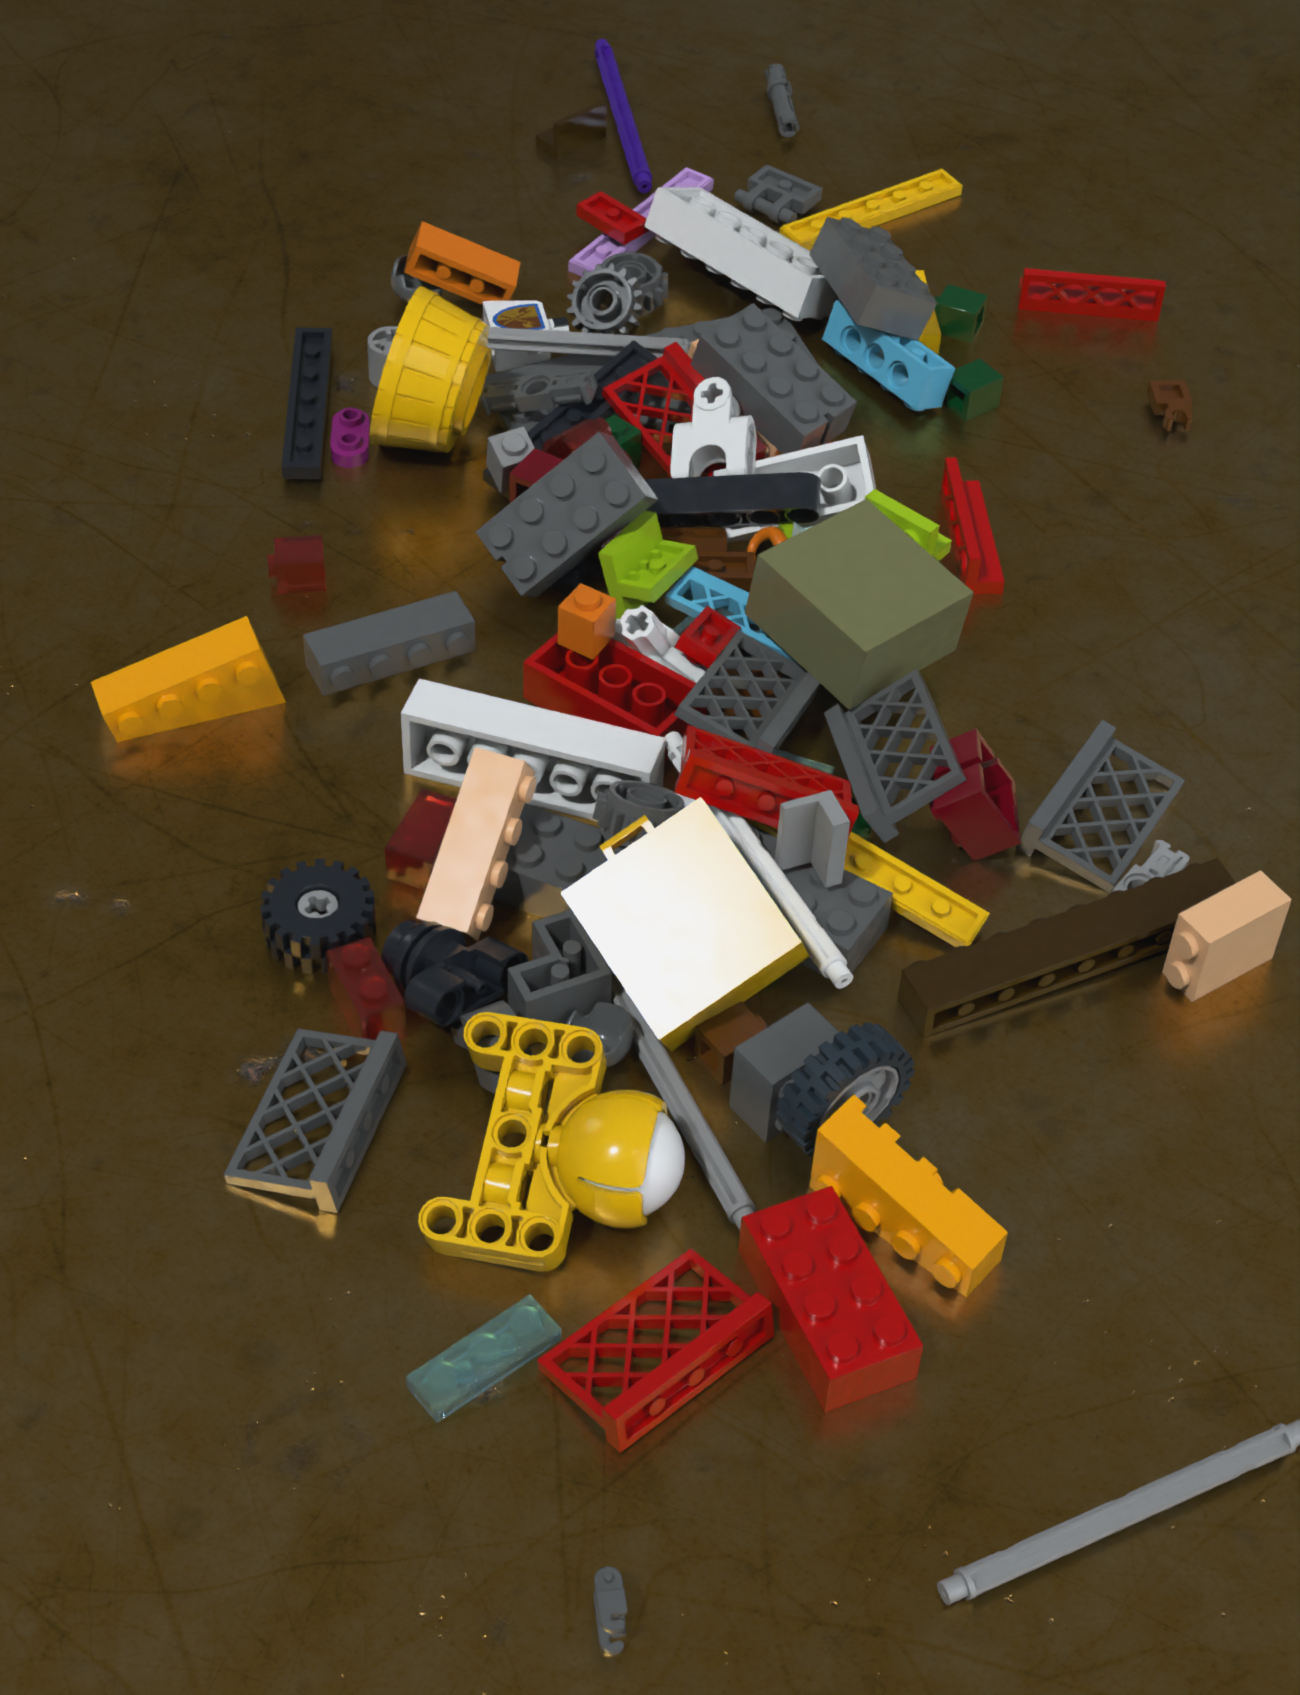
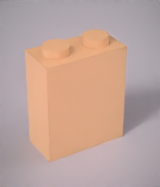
(1226, 935)

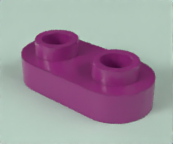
(350, 438)

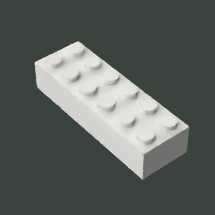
(742, 250)
(567, 752)

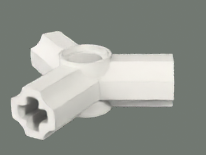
(647, 635)

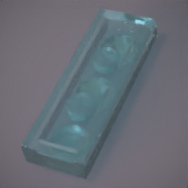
(483, 1358)

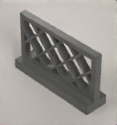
(777, 713)
(867, 766)
(1067, 796)
(351, 1132)

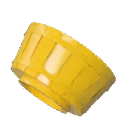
(431, 376)

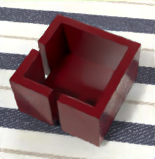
(982, 808)

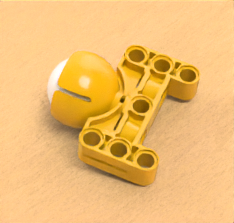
(591, 1152)

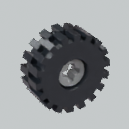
(304, 935)

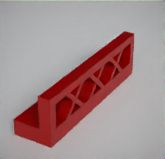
(1091, 294)
(970, 531)

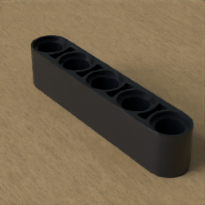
(736, 500)

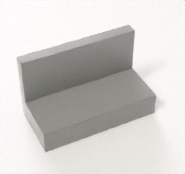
(813, 832)

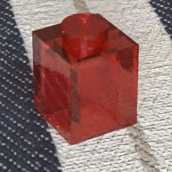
(298, 564)

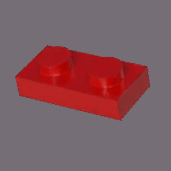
(612, 217)
(706, 637)

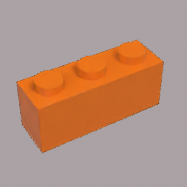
(461, 266)

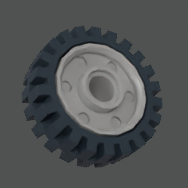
(856, 1063)

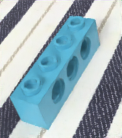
(894, 361)

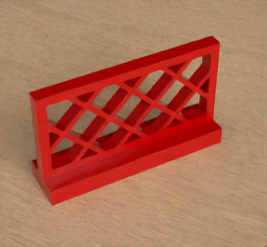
(677, 369)
(750, 779)
(683, 1368)

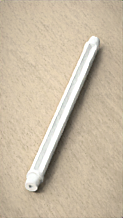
(796, 912)

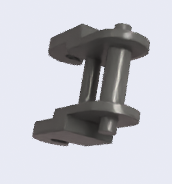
(610, 1609)

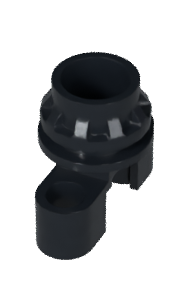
(442, 973)

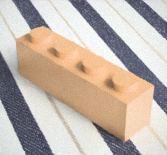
(478, 842)

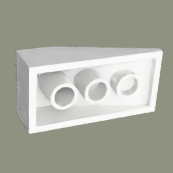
(843, 472)

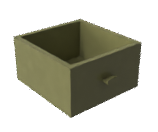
(857, 602)

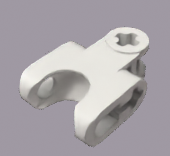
(714, 434)

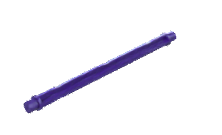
(623, 116)

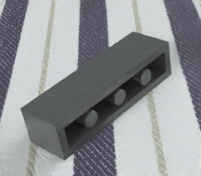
(389, 642)

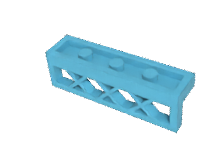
(707, 590)

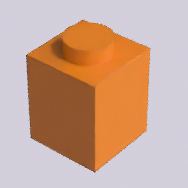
(586, 621)

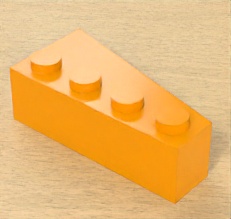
(189, 684)
(905, 1200)

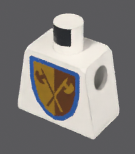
(519, 316)

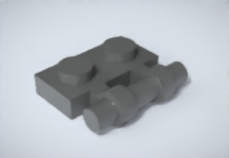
(785, 190)

